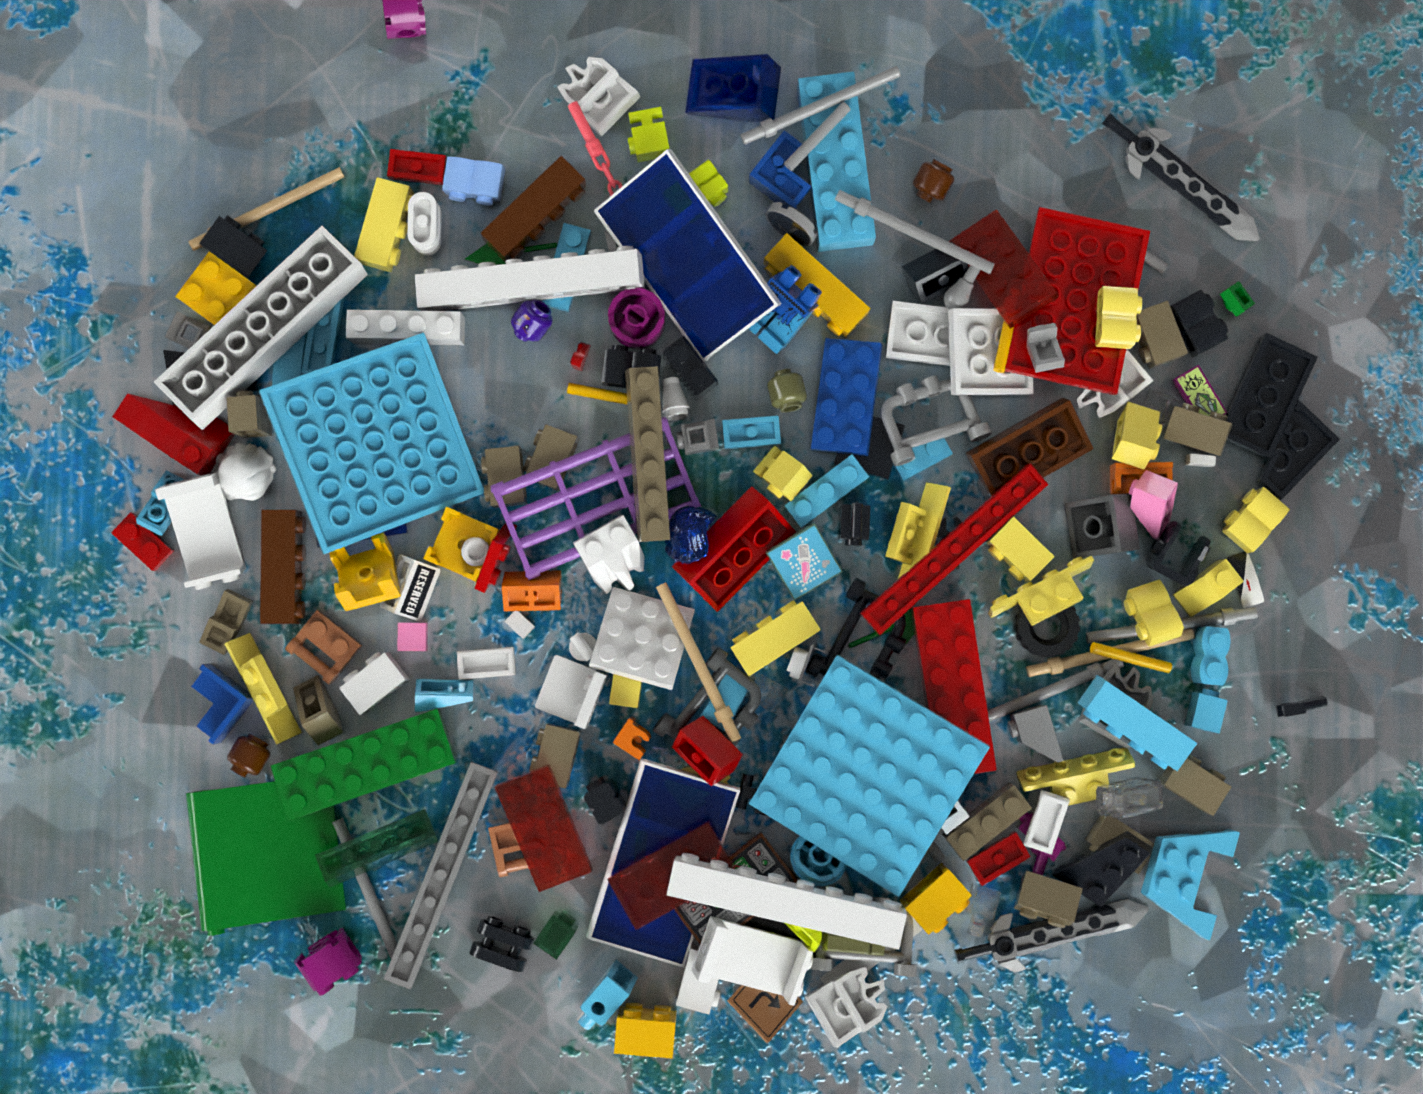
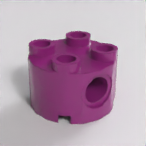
(404, 18)
(636, 318)
(329, 960)

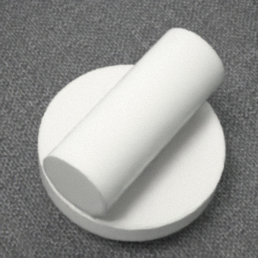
(582, 646)

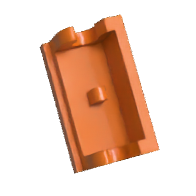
(1123, 475)
(532, 595)
(630, 735)

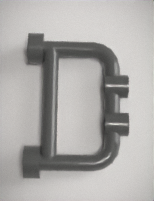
(745, 716)

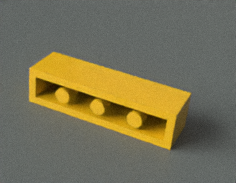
(836, 303)

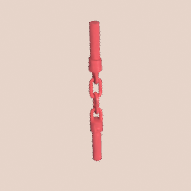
(593, 145)

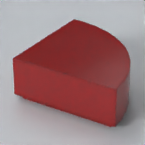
(579, 357)

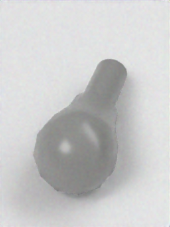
(959, 294)

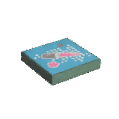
(803, 561)

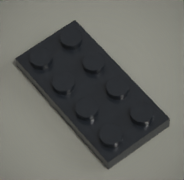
(1268, 395)

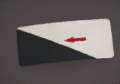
(1250, 589)

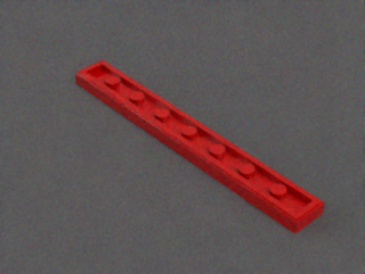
(954, 549)

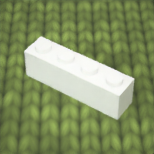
(397, 325)

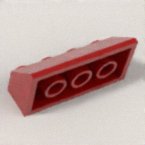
(736, 548)

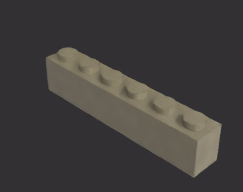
(647, 454)

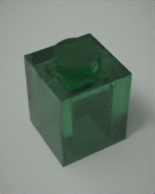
(556, 934)

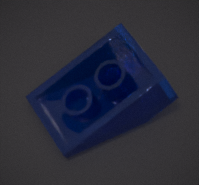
(734, 88)

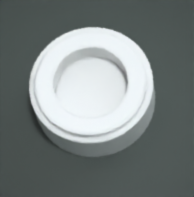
(474, 551)

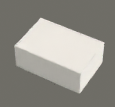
(1200, 460)
(519, 624)

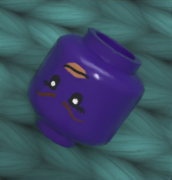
(531, 320)

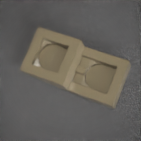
(226, 621)

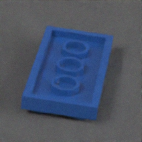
(846, 396)

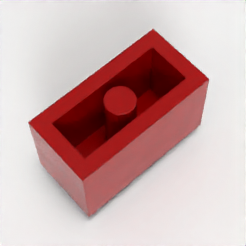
(707, 750)

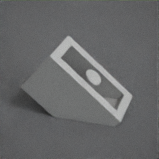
(1036, 731)

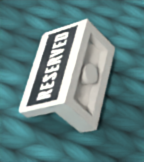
(415, 586)

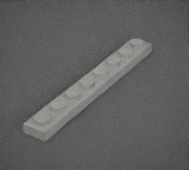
(440, 875)

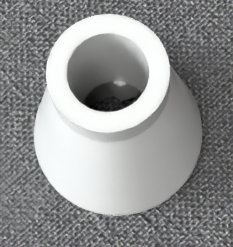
(674, 401)

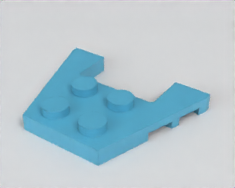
(1177, 872)

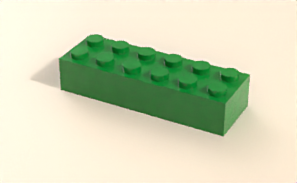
(363, 764)

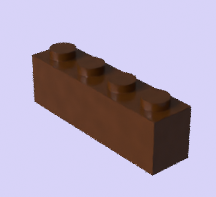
(534, 209)
(282, 567)

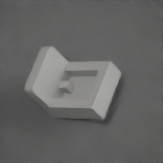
(1044, 348)

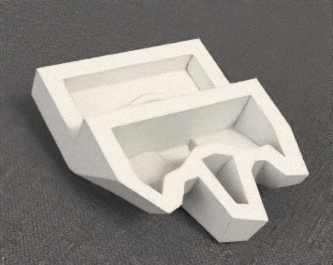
(599, 93)
(1132, 381)
(611, 554)
(847, 1005)

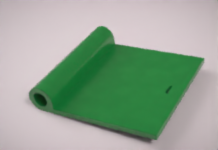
(255, 861)

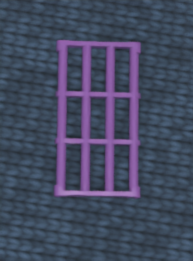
(565, 495)

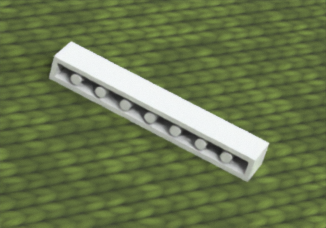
(529, 280)
(787, 901)

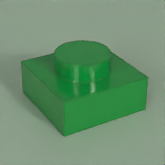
(1237, 299)

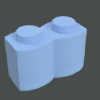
(473, 179)

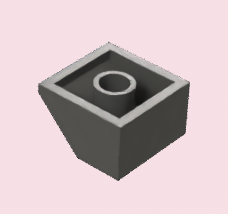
(1102, 526)

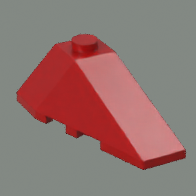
(175, 432)

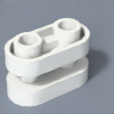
(424, 223)

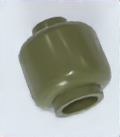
(786, 391)

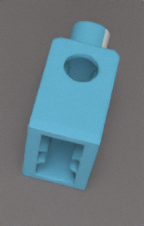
(606, 995)

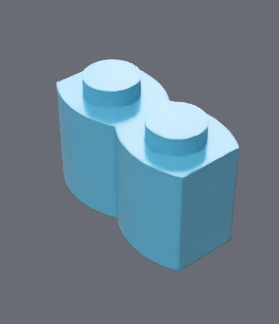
(1211, 648)

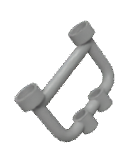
(931, 388)
(901, 960)

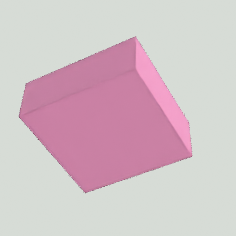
(412, 637)

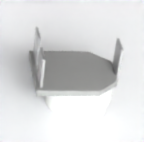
(799, 662)

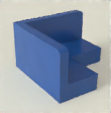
(773, 177)
(228, 701)

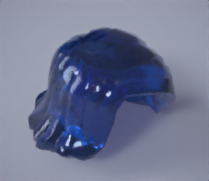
(689, 534)

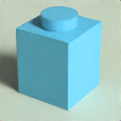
(1206, 711)

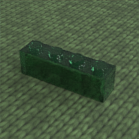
(376, 848)

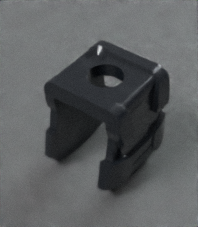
(1160, 547)

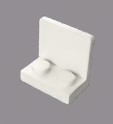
(571, 691)

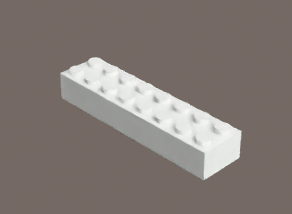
(261, 327)

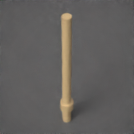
(280, 202)
(1057, 665)
(723, 713)

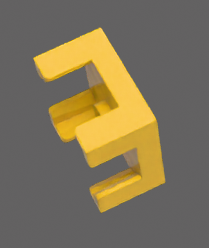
(452, 535)
(367, 575)

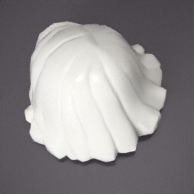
(244, 471)

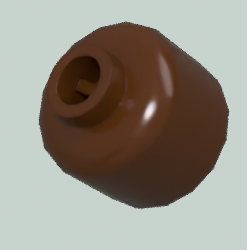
(933, 181)
(248, 755)

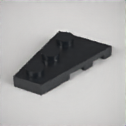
(1297, 452)
(1105, 868)

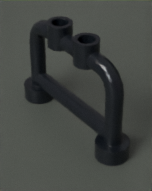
(893, 642)

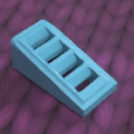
(441, 693)

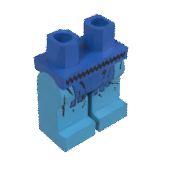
(792, 313)

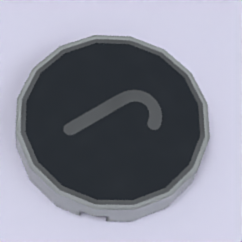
(791, 222)

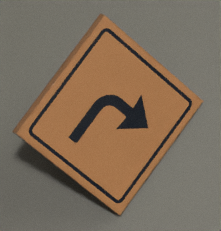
(762, 1010)

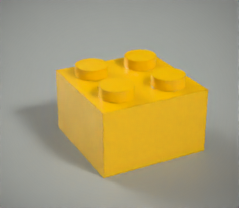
(214, 289)
(936, 899)
(645, 1031)

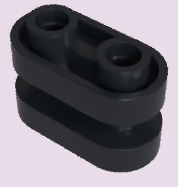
(493, 930)

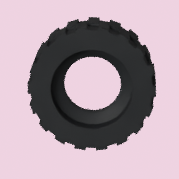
(1052, 647)

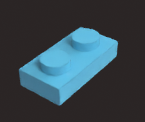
(751, 432)
(926, 456)

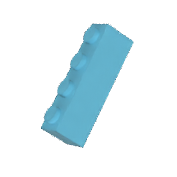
(1137, 723)

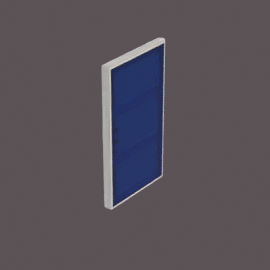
(687, 255)
(658, 811)

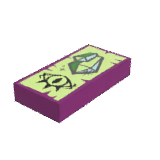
(1198, 391)

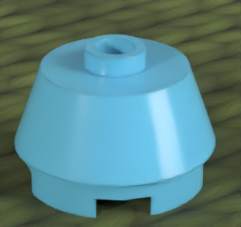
(815, 864)

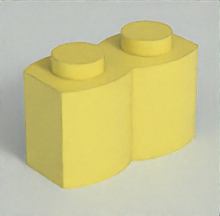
(1117, 317)
(1255, 519)
(1154, 613)

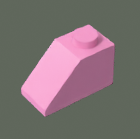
(1153, 501)

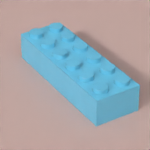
(835, 166)

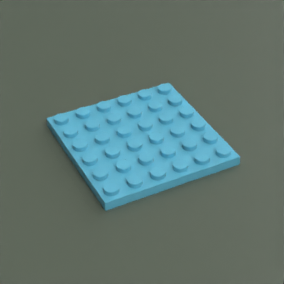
(372, 442)
(869, 775)

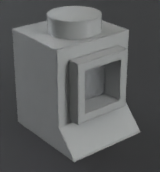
(186, 330)
(698, 437)

